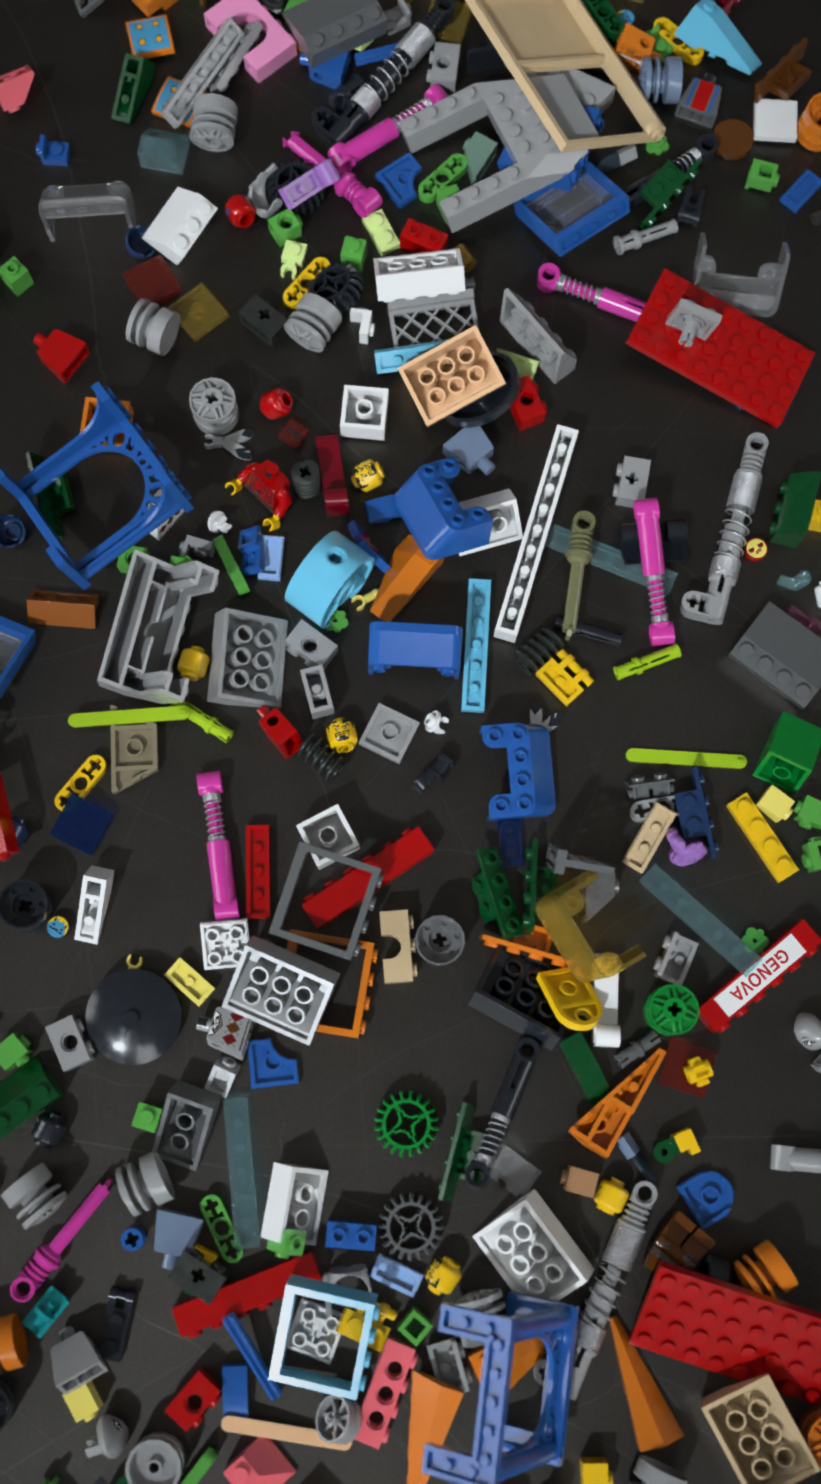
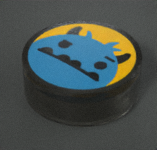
(627, 16)
(58, 927)

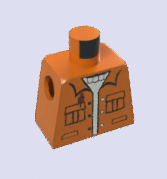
(633, 46)

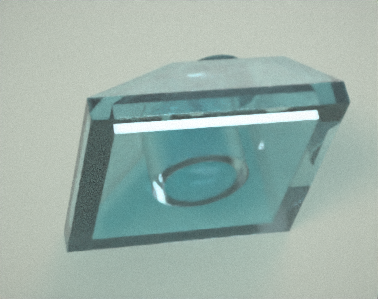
(163, 150)

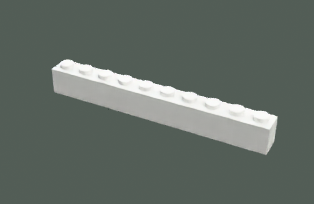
(535, 534)

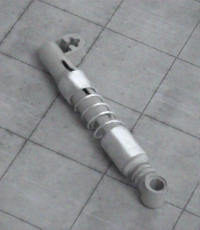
(726, 562)
(620, 1255)

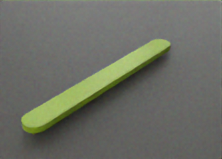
(129, 716)
(686, 758)

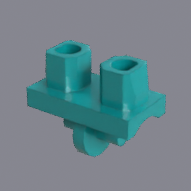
(46, 1311)

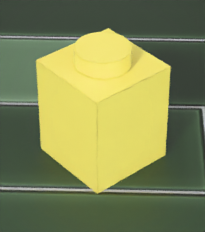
(775, 804)
(84, 1402)

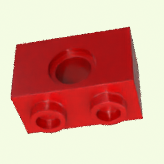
(422, 238)
(531, 414)
(183, 1411)

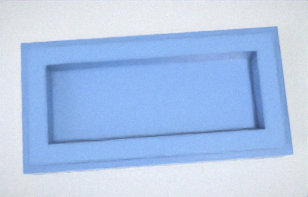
(273, 557)
(396, 1275)

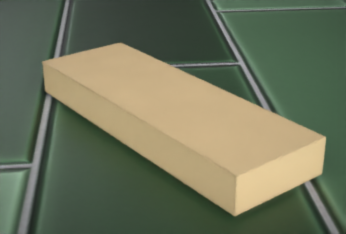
(649, 837)

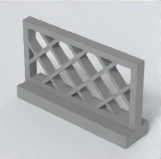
(425, 305)

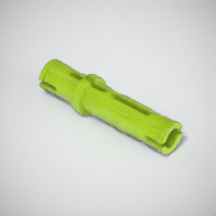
(638, 665)
(208, 723)

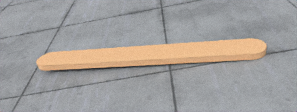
(277, 1431)

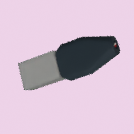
(617, 158)

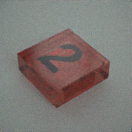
(293, 433)

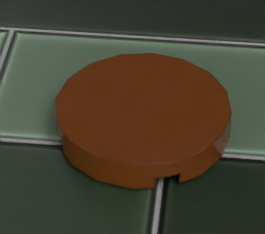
(734, 139)

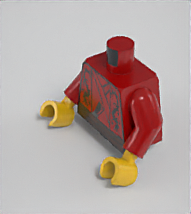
(268, 486)

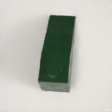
(132, 87)

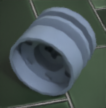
(661, 80)

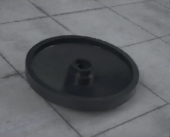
(493, 404)
(133, 1016)

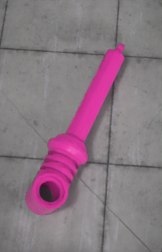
(363, 199)
(49, 1255)

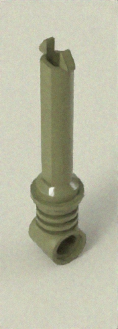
(578, 556)

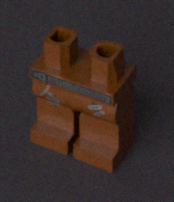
(678, 1243)

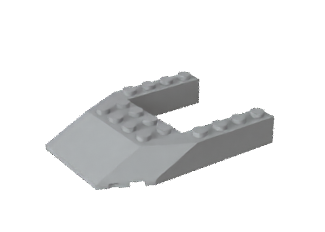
(523, 134)

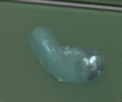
(797, 582)

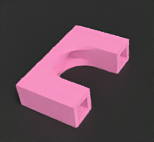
(275, 49)

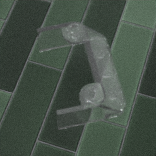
(85, 201)
(748, 294)

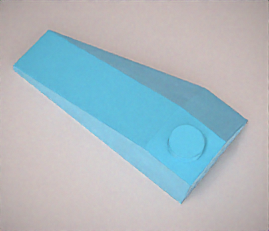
(713, 31)

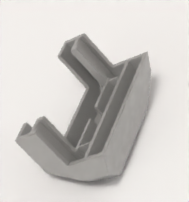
(150, 628)

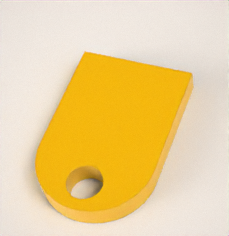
(570, 998)

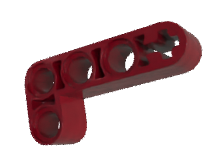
(332, 475)

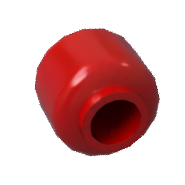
(240, 211)
(276, 403)

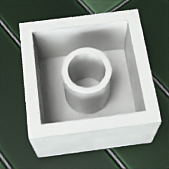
(364, 412)
(329, 832)

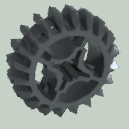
(428, 1239)

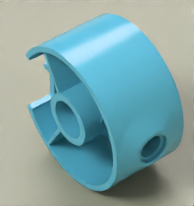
(328, 577)

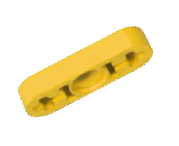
(679, 50)
(308, 273)
(79, 774)

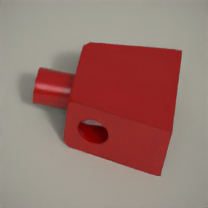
(61, 353)
(279, 731)

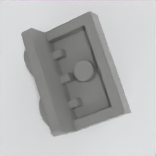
(675, 959)
(447, 1363)

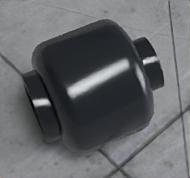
(49, 1129)

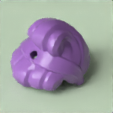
(684, 851)

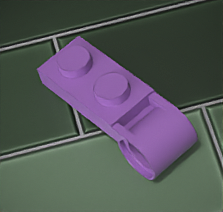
(309, 183)

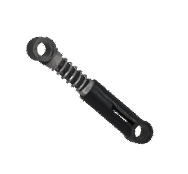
(697, 152)
(503, 1111)

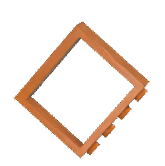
(366, 980)

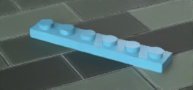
(476, 646)

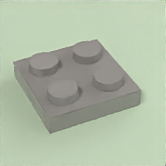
(389, 733)

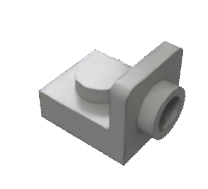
(398, 17)
(198, 546)
(222, 1076)

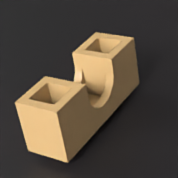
(397, 925)

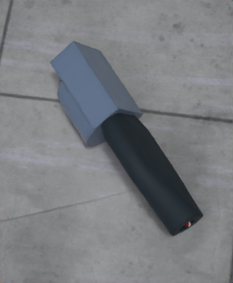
(631, 1150)

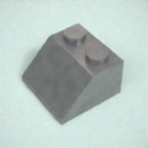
(597, 895)

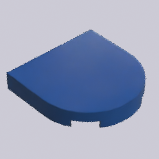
(707, 1197)

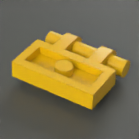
(560, 682)
(352, 1324)

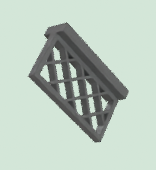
(558, 857)

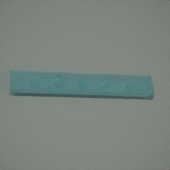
(606, 558)
(700, 920)
(241, 1173)

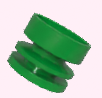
(661, 1020)

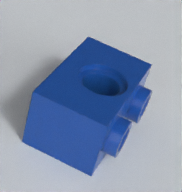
(351, 1234)

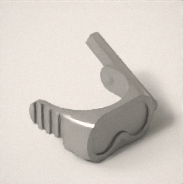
(257, 194)
(339, 1272)

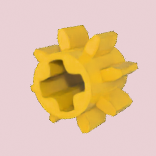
(698, 1071)

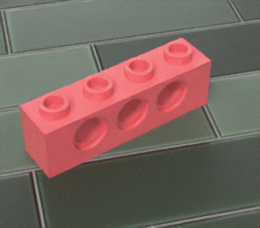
(393, 1350)

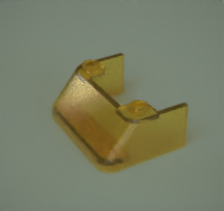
(556, 915)

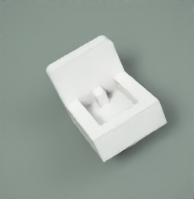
(367, 328)

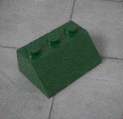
(794, 508)
(26, 1096)

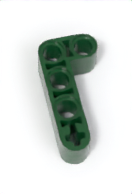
(606, 18)

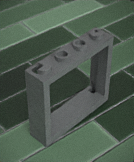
(289, 889)

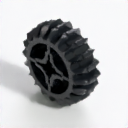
(292, 171)
(338, 285)

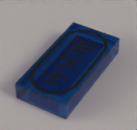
(510, 842)

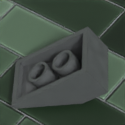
(186, 1124)

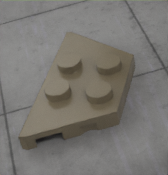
(132, 753)

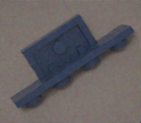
(693, 814)

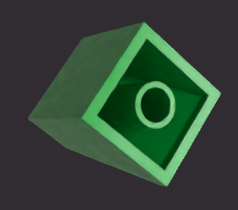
(789, 753)

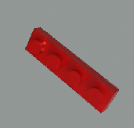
(258, 872)

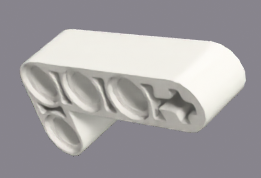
(607, 1031)

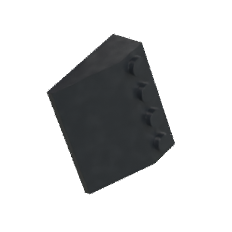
(515, 997)

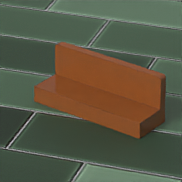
(62, 608)

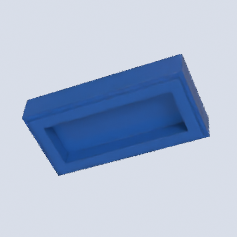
(801, 191)

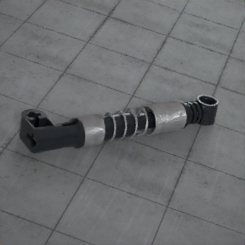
(369, 97)

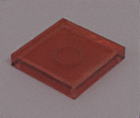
(152, 280)
(675, 1060)

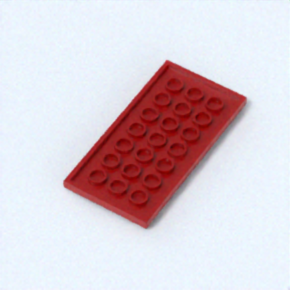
(737, 360)
(731, 1331)

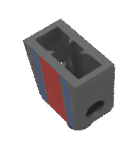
(700, 101)

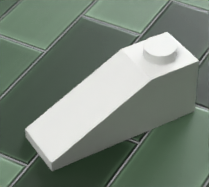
(93, 903)

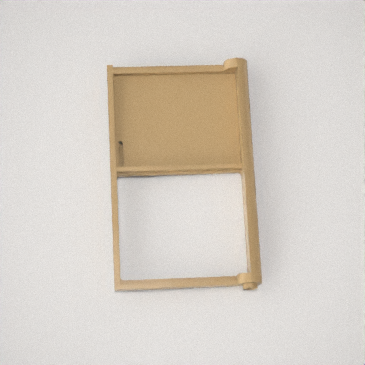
(562, 37)

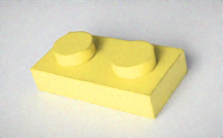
(189, 982)

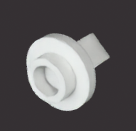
(218, 523)
(432, 722)

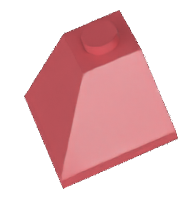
(15, 87)
(259, 1464)

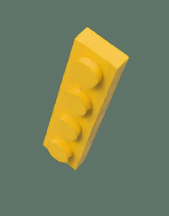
(762, 837)

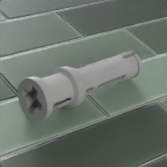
(634, 237)

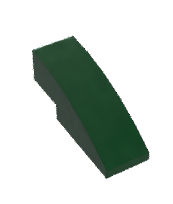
(585, 1067)

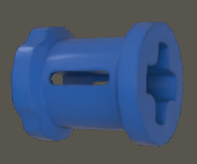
(132, 1246)

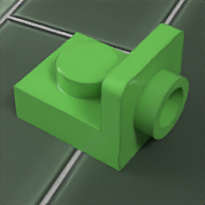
(661, 45)

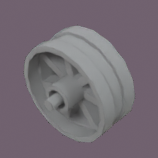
(338, 1420)

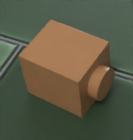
(579, 1181)

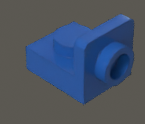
(53, 152)

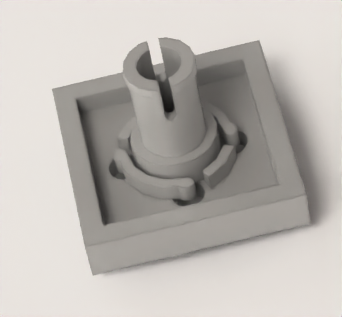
(693, 321)

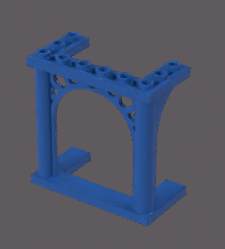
(107, 422)
(522, 1447)

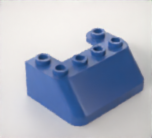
(436, 516)
(528, 768)

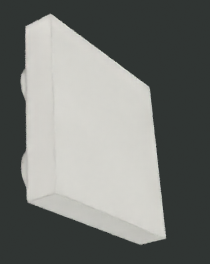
(775, 120)
(223, 942)
(314, 1332)

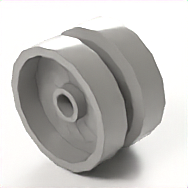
(157, 1448)

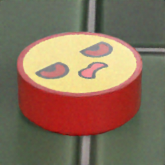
(755, 549)

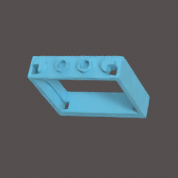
(335, 1294)

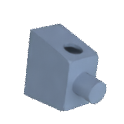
(471, 450)
(175, 1233)

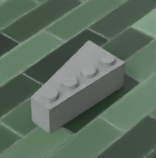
(588, 89)

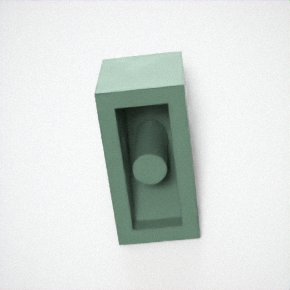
(479, 155)

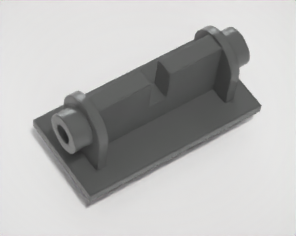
(658, 783)

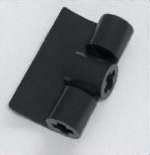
(672, 536)

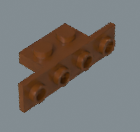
(786, 76)

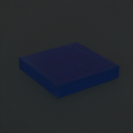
(81, 824)

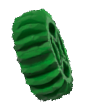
(421, 1115)

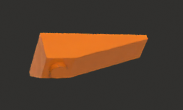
(404, 579)
(524, 1358)

